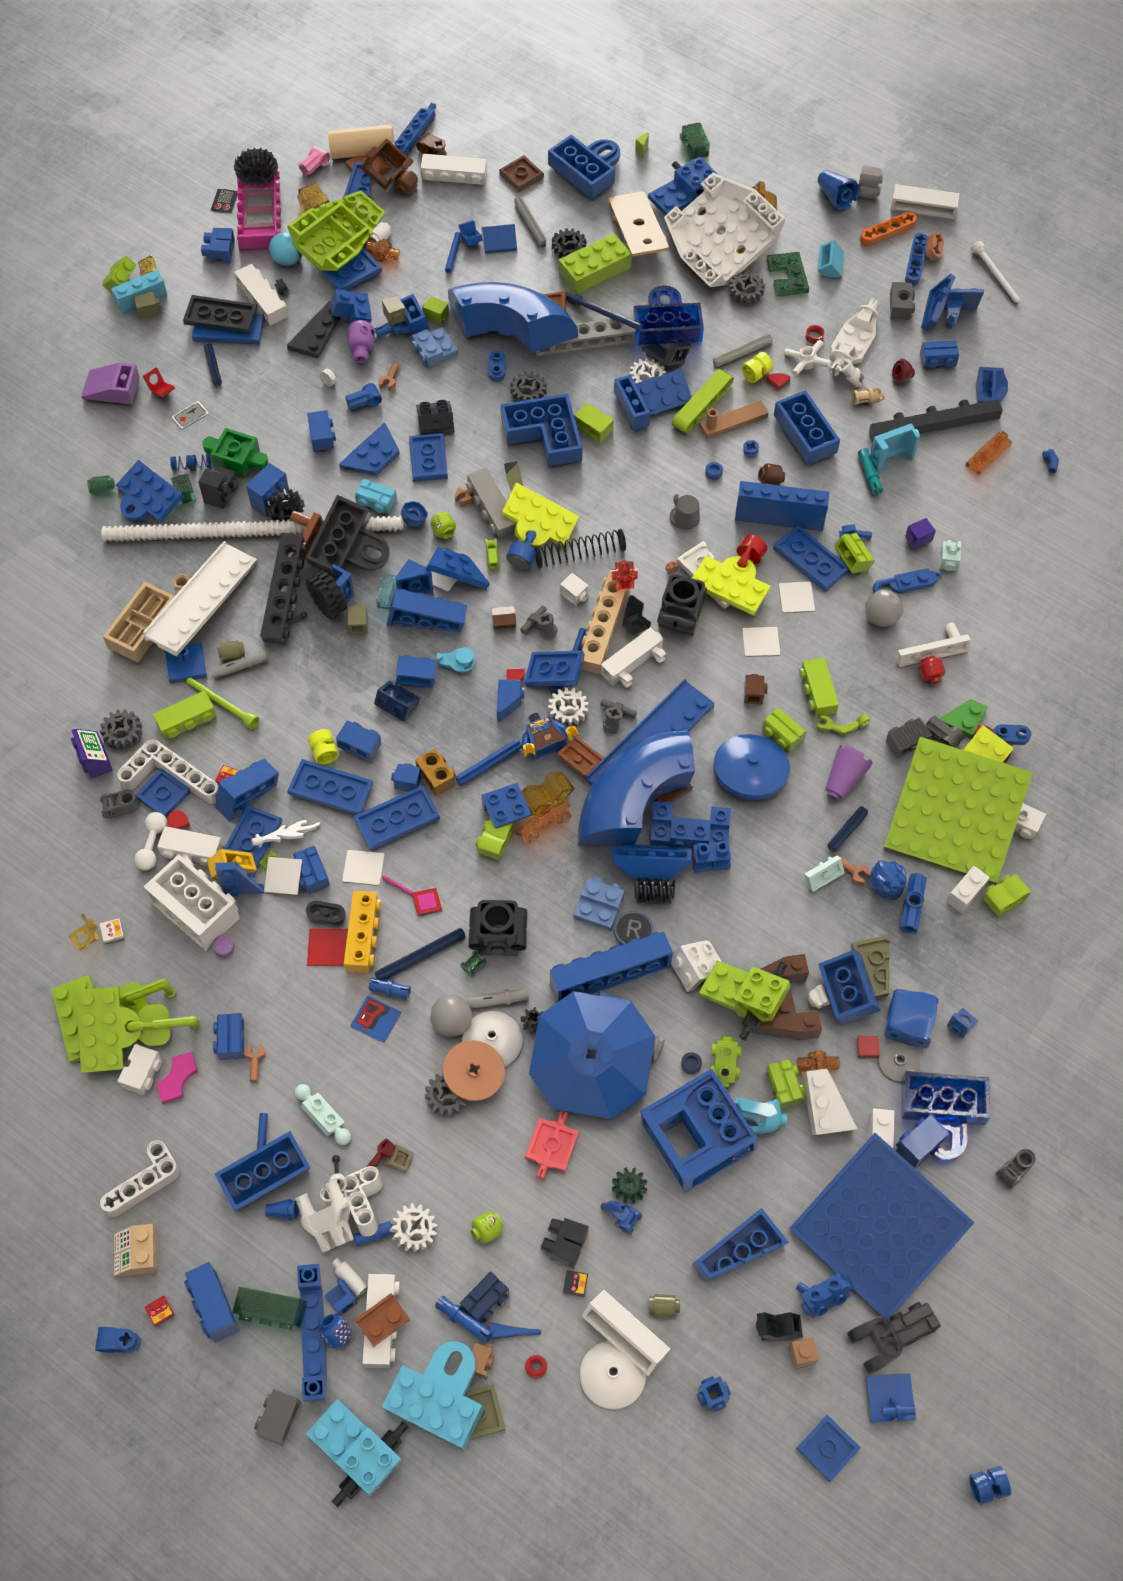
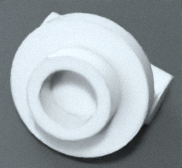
(818, 997)

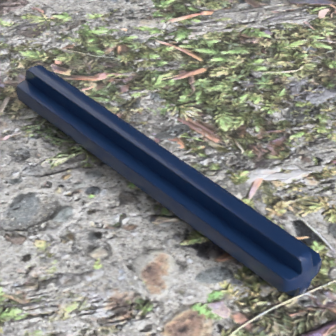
(420, 954)

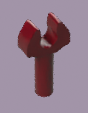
(385, 1150)

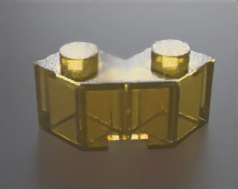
(553, 789)

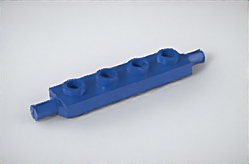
(415, 128)

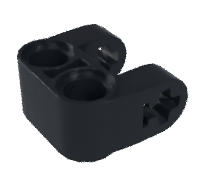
(880, 1342)

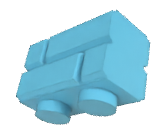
(375, 496)

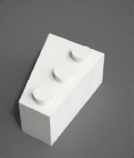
(825, 1104)

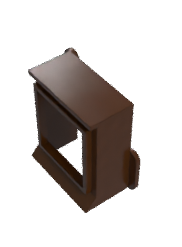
(393, 155)

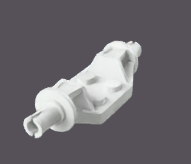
(855, 336)

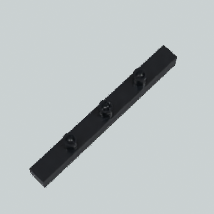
(943, 419)

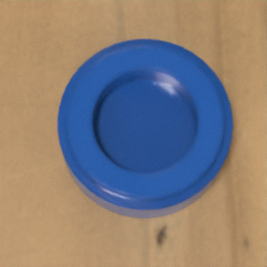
(714, 470)

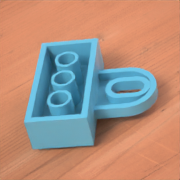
(438, 1399)

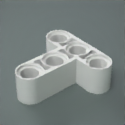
(362, 1189)

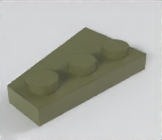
(876, 959)

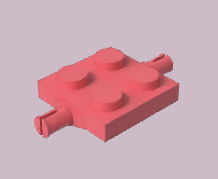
(552, 1145)

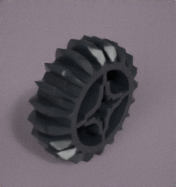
(255, 166)

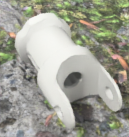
(852, 374)

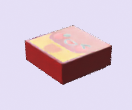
(225, 772)
(159, 1311)

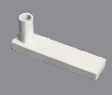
(954, 645)

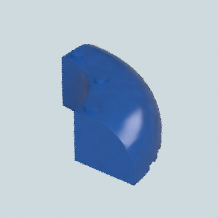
(511, 311)
(631, 783)

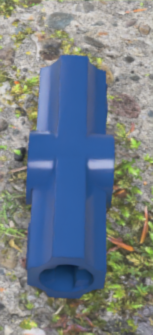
(915, 893)

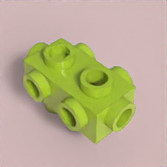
(725, 1053)

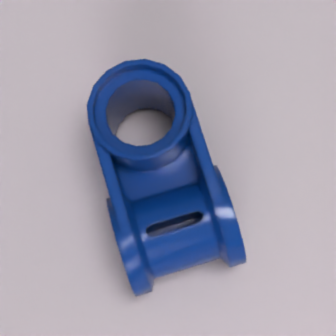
(113, 1340)

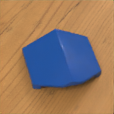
(991, 384)

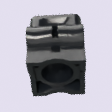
(682, 604)
(502, 940)

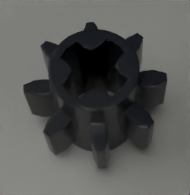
(531, 1025)

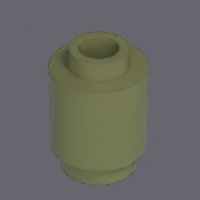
(231, 650)
(664, 1305)

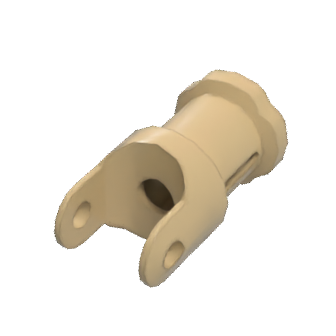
(869, 396)

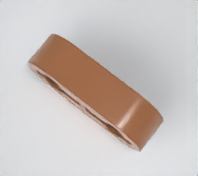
(934, 246)

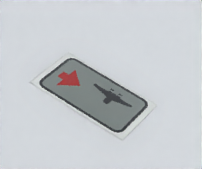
(190, 414)

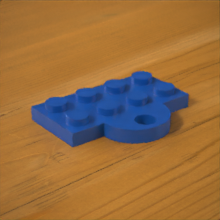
(147, 494)

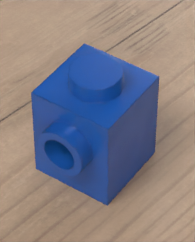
(406, 777)

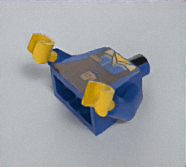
(545, 736)

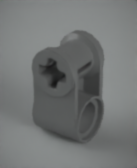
(118, 804)
(1014, 1170)

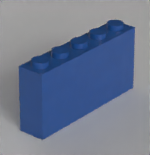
(781, 505)

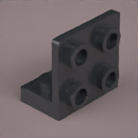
(673, 355)
(435, 417)

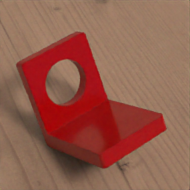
(160, 388)

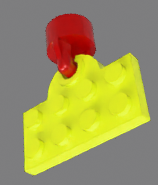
(735, 577)

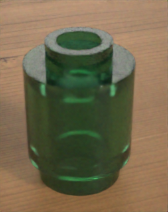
(101, 485)

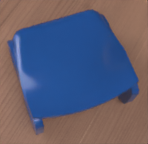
(911, 1017)

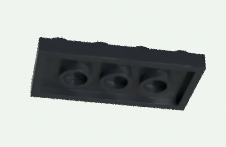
(220, 314)

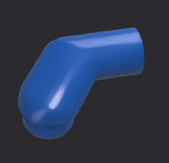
(1054, 460)

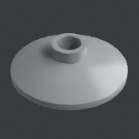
(891, 1067)

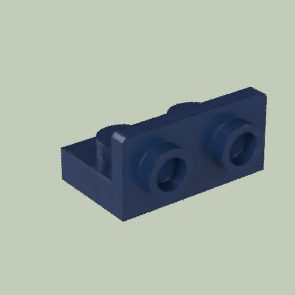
(396, 700)

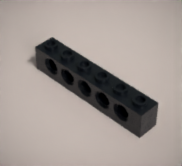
(287, 544)

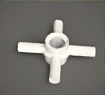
(807, 358)

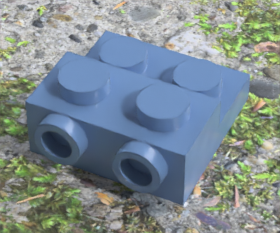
(434, 346)
(599, 903)

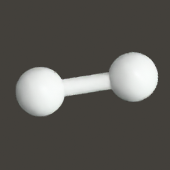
(145, 858)

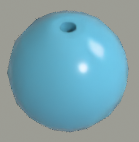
(283, 249)

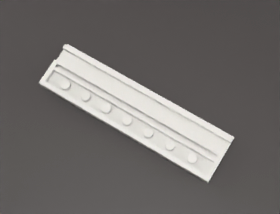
(199, 599)

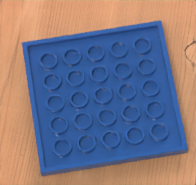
(881, 1226)

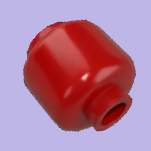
(932, 669)

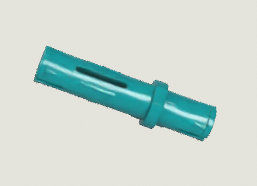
(871, 475)

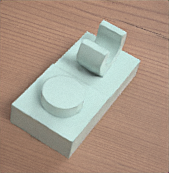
(824, 873)

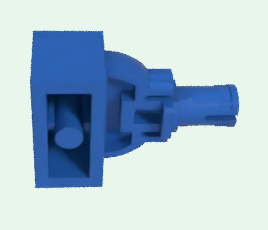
(415, 319)

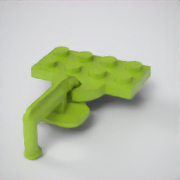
(65, 998)
(104, 1029)

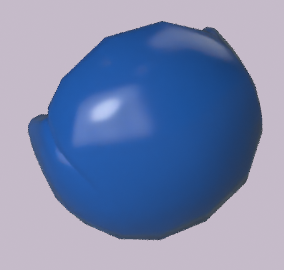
(414, 513)

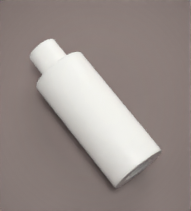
(350, 1277)

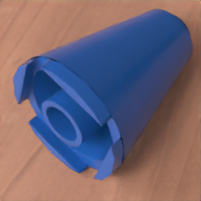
(839, 189)

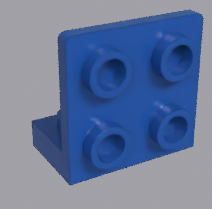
(505, 805)

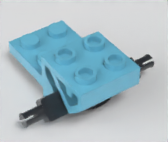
(356, 1450)

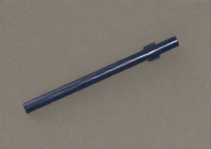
(579, 301)

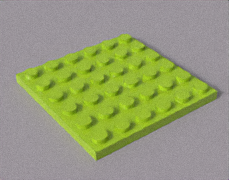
(958, 809)

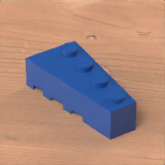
(744, 1244)

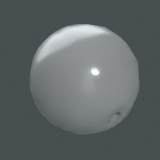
(884, 608)
(451, 1016)

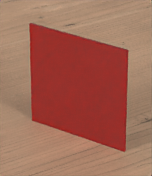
(326, 947)

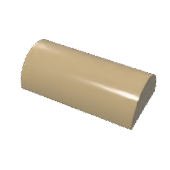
(357, 141)

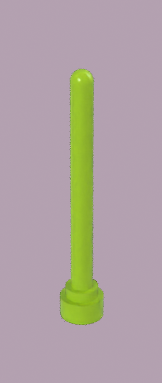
(249, 719)

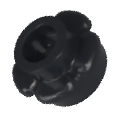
(281, 286)

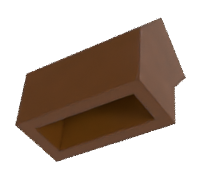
(503, 617)

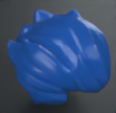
(888, 879)

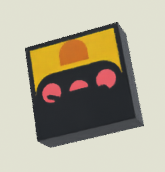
(575, 1283)

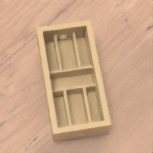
(126, 632)

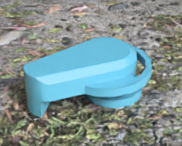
(458, 660)

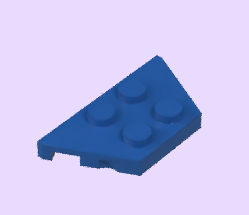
(373, 453)
(457, 567)

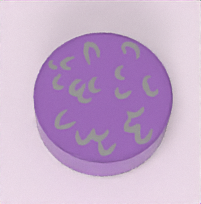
(223, 946)

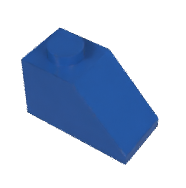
(508, 697)

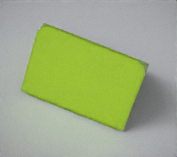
(642, 143)

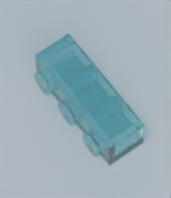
(385, 591)

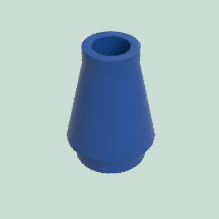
(283, 1210)

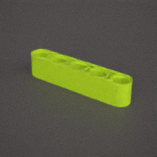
(702, 401)

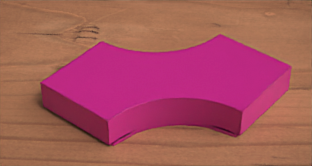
(172, 1085)

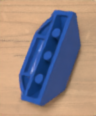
(651, 860)

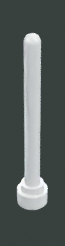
(979, 250)

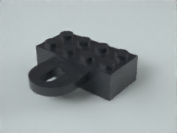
(345, 538)

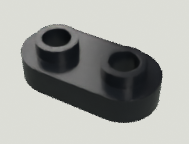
(326, 913)

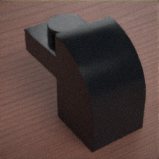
(779, 1327)

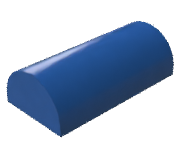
(279, 1162)

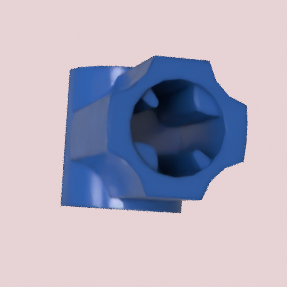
(368, 395)

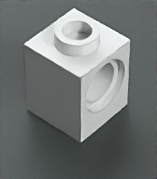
(574, 589)

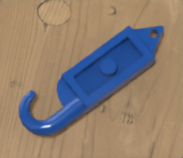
(909, 581)

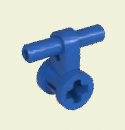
(625, 1215)

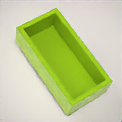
(595, 263)

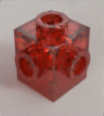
(624, 575)

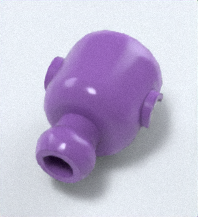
(361, 340)

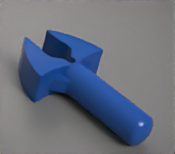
(851, 529)

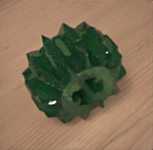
(629, 1177)

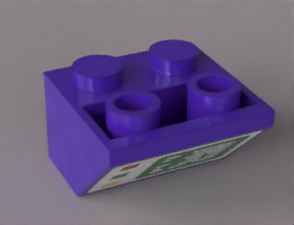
(91, 752)

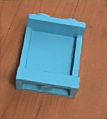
(893, 443)

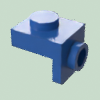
(469, 233)

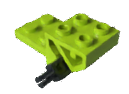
(751, 994)

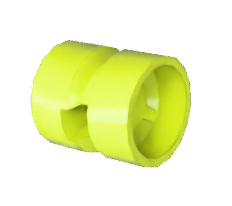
(757, 367)
(323, 746)

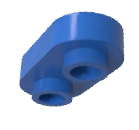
(497, 366)
(1012, 734)

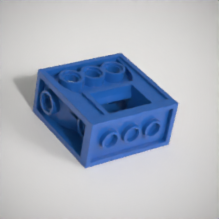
(689, 1106)

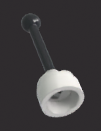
(340, 1178)

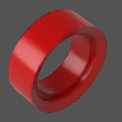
(816, 328)

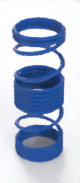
(191, 462)

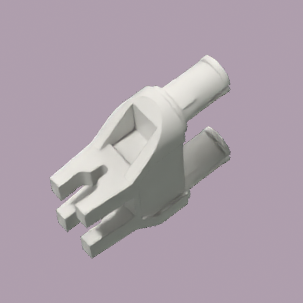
(330, 1224)

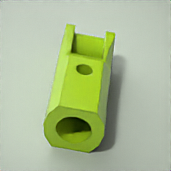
(492, 554)

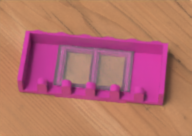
(258, 213)

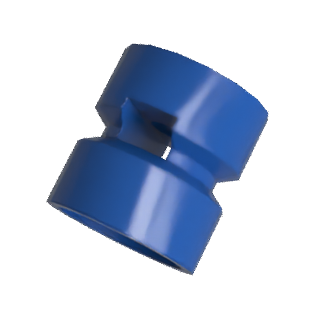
(990, 1485)

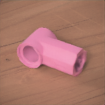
(316, 158)

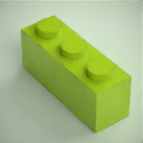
(819, 687)
(184, 715)

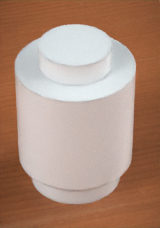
(380, 232)

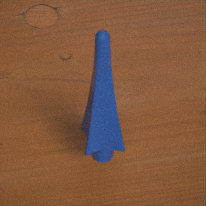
(504, 1331)

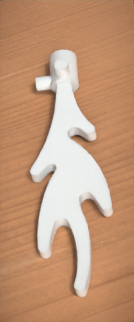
(291, 832)

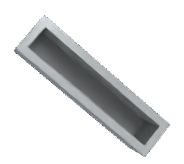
(491, 502)

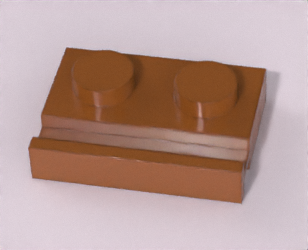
(580, 756)
(382, 1320)

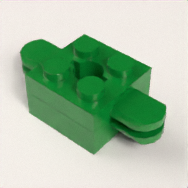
(236, 444)

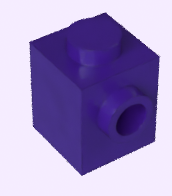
(920, 533)

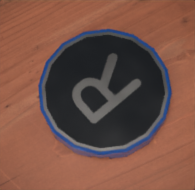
(632, 926)

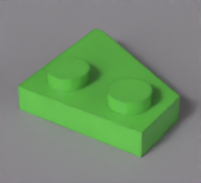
(966, 717)

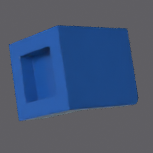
(341, 1298)

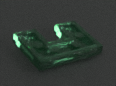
(796, 281)

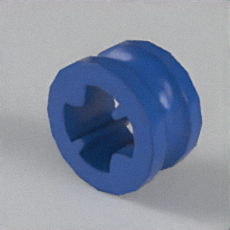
(753, 452)

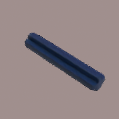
(212, 363)
(847, 829)

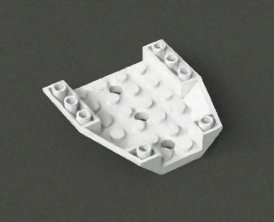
(730, 206)

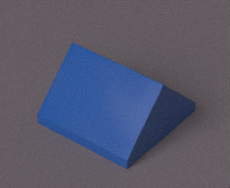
(499, 238)
(414, 578)

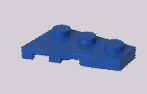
(936, 301)
(235, 880)

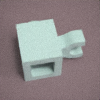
(950, 555)

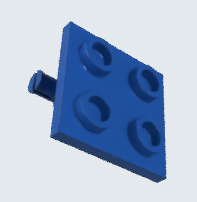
(961, 299)
(890, 1398)

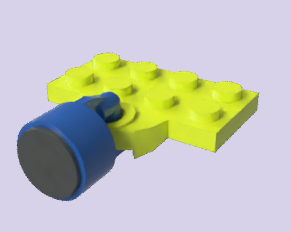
(536, 522)

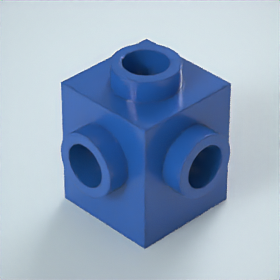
(719, 1388)

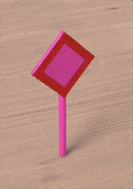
(425, 901)

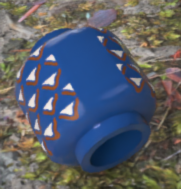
(335, 1330)

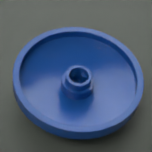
(751, 767)

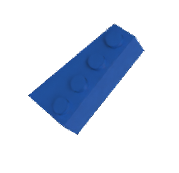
(426, 611)

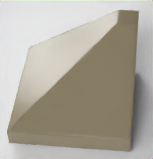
(399, 1159)

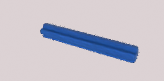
(488, 762)

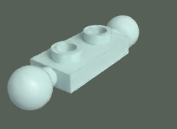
(322, 1114)

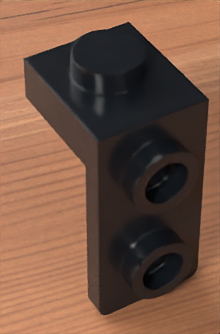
(633, 616)

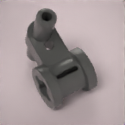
(542, 621)
(614, 714)

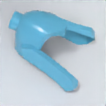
(771, 1110)

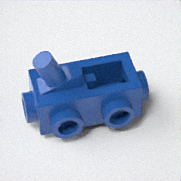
(824, 1295)

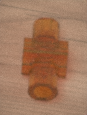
(382, 250)
(816, 1061)

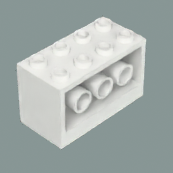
(192, 901)

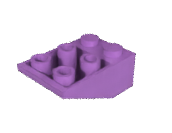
(112, 383)

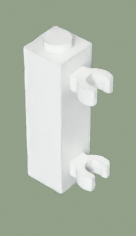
(631, 656)

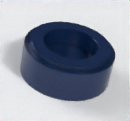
(691, 1063)

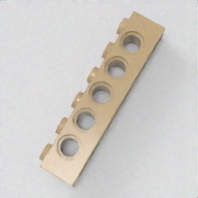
(593, 660)

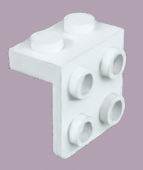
(694, 963)

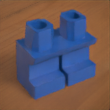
(221, 244)
(704, 854)

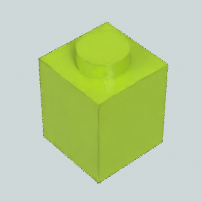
(436, 310)

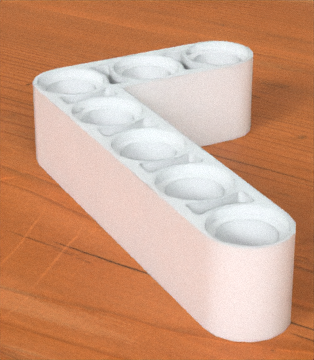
(158, 760)

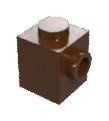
(754, 689)

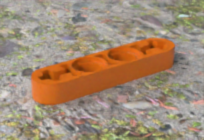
(905, 221)

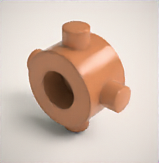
(672, 566)

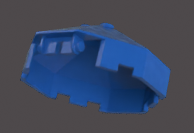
(622, 1059)

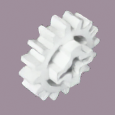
(646, 370)
(568, 708)
(420, 1234)

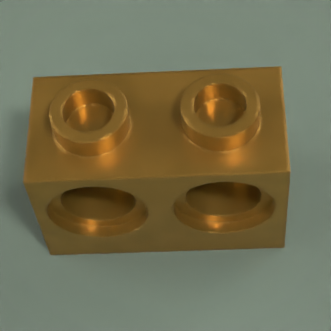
(432, 773)

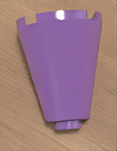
(846, 771)

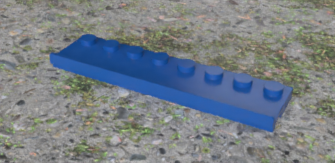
(677, 712)

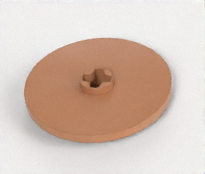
(467, 1084)

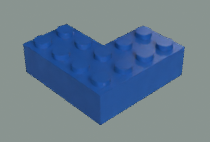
(547, 420)

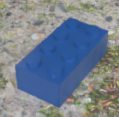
(806, 427)

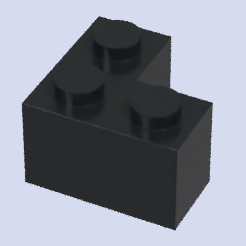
(217, 486)

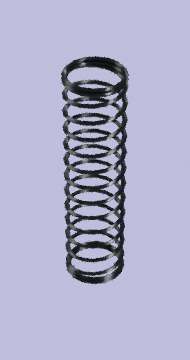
(621, 538)

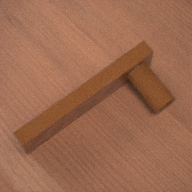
(312, 528)

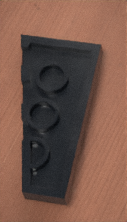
(315, 333)

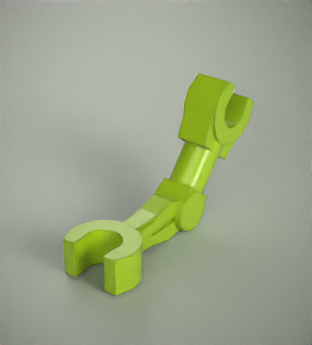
(843, 730)

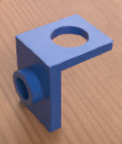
(959, 1026)

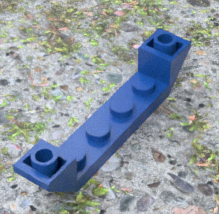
(313, 1345)

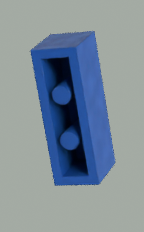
(631, 402)

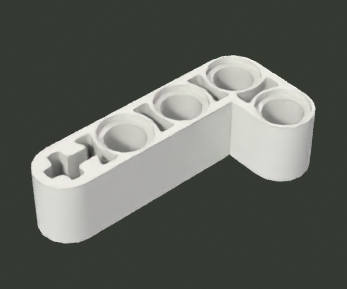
(138, 1182)

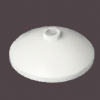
(508, 1034)
(609, 1390)

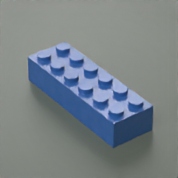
(612, 967)

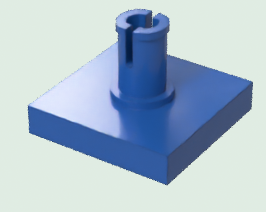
(186, 664)

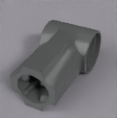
(946, 735)

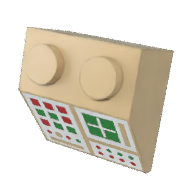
(136, 1250)

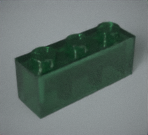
(269, 1308)

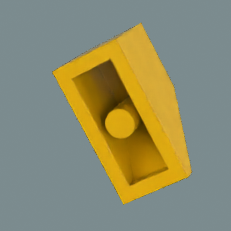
(244, 859)

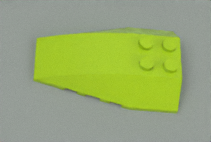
(335, 231)

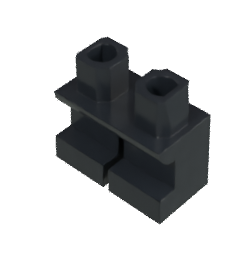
(568, 1242)

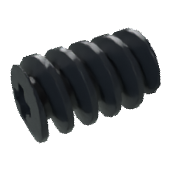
(654, 890)

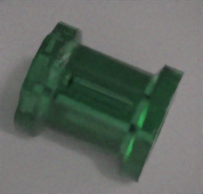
(473, 963)

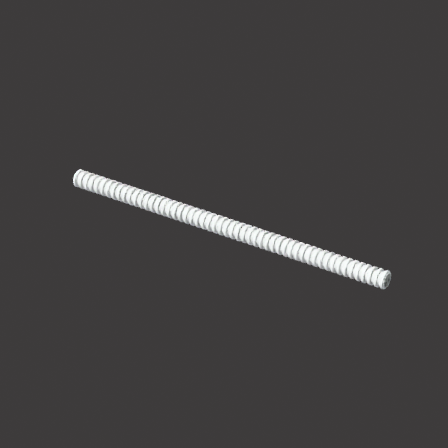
(229, 529)

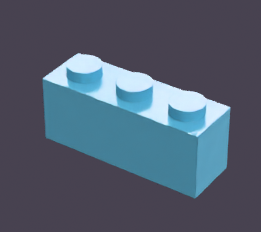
(125, 292)

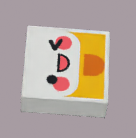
(112, 931)

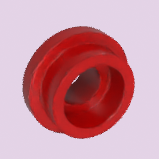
(536, 1359)

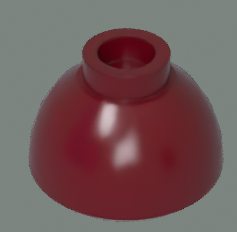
(902, 371)

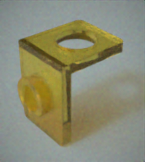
(89, 928)

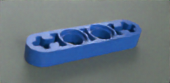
(918, 259)

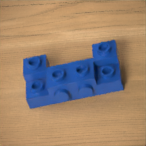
(685, 831)

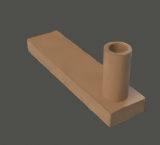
(732, 420)

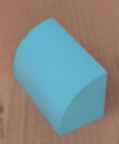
(831, 260)

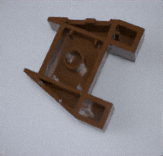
(786, 1020)

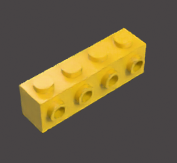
(361, 932)

